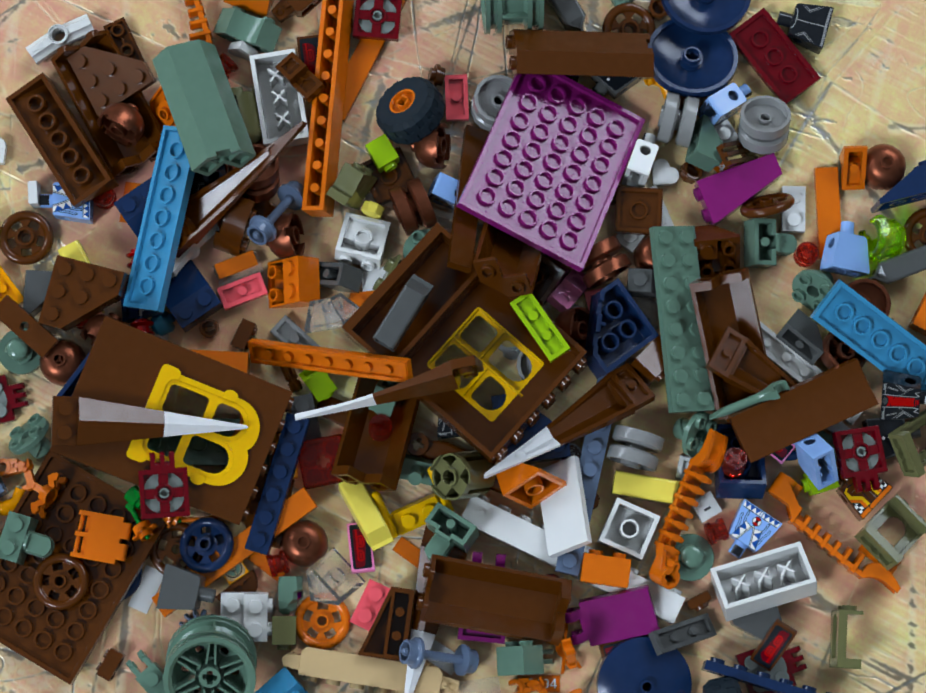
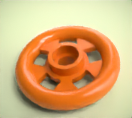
(321, 641)

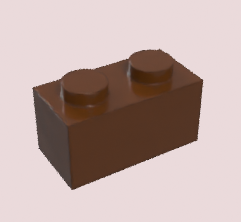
(244, 334)
(110, 665)

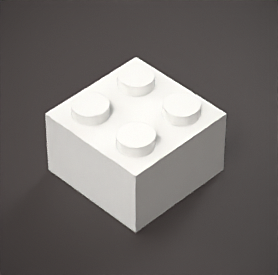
(628, 529)

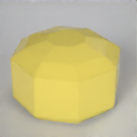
(372, 209)

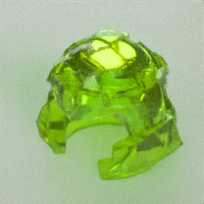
(889, 241)

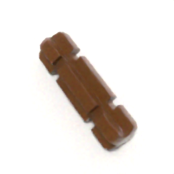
(291, 377)

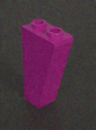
(730, 189)

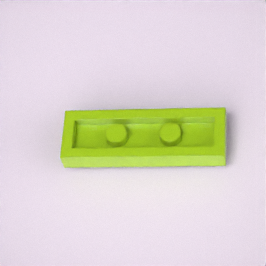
(540, 326)

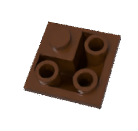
(716, 249)

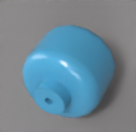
(163, 323)

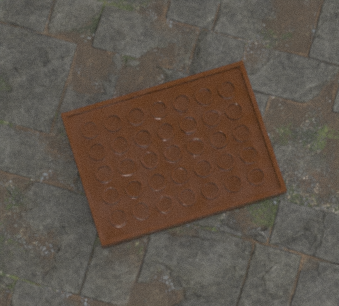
(65, 638)

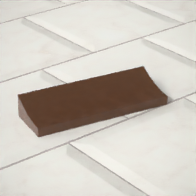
(61, 140)
(803, 410)

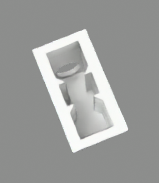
(641, 161)

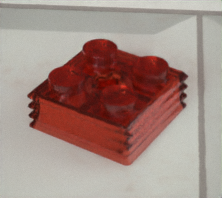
(313, 474)

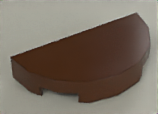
(247, 583)

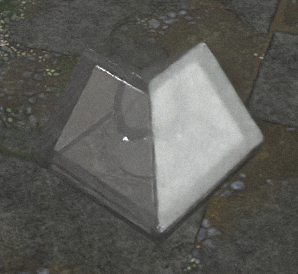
(329, 313)
(332, 579)

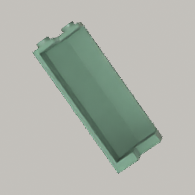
(203, 106)

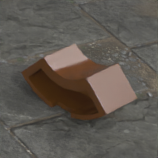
(234, 224)

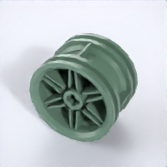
(511, 12)
(211, 633)

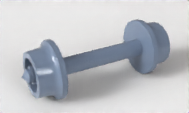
(262, 229)
(413, 652)

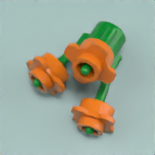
(144, 529)

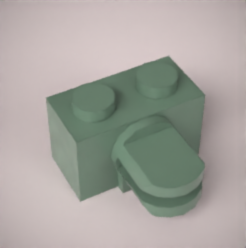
(764, 244)
(449, 531)
(21, 539)
(521, 658)

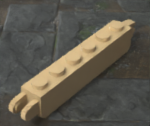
(365, 670)

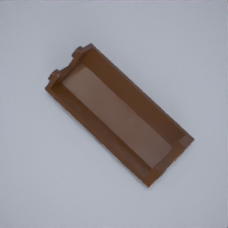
(580, 53)
(118, 157)
(506, 262)
(724, 303)
(371, 461)
(494, 599)

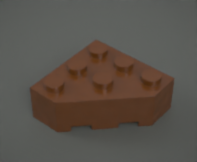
(80, 292)

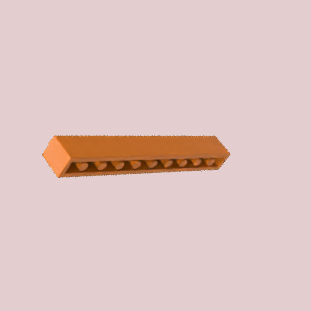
(327, 107)

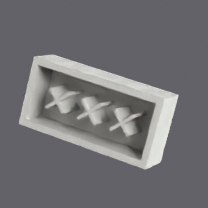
(277, 101)
(763, 581)

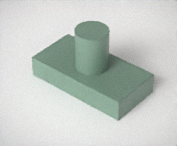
(415, 470)

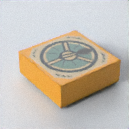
(236, 573)

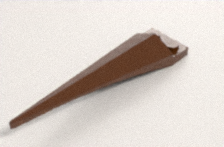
(213, 201)

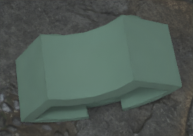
(240, 26)

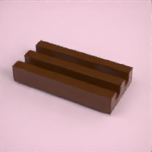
(740, 151)

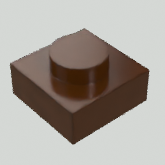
(698, 602)

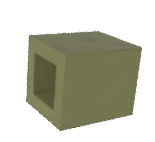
(284, 632)

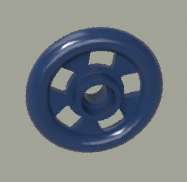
(225, 549)

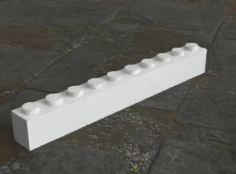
(531, 540)

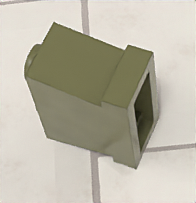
(352, 185)

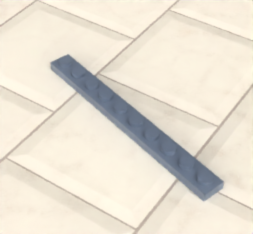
(591, 464)

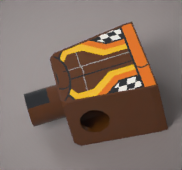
(861, 503)

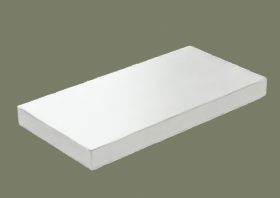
(566, 510)

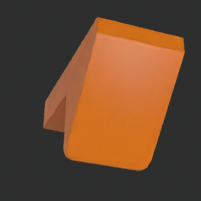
(853, 167)

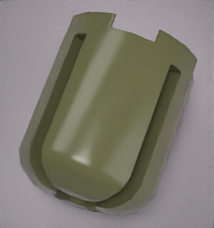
(248, 108)
(461, 475)

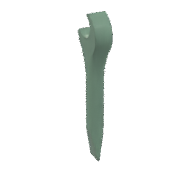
(771, 392)

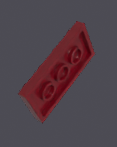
(774, 57)

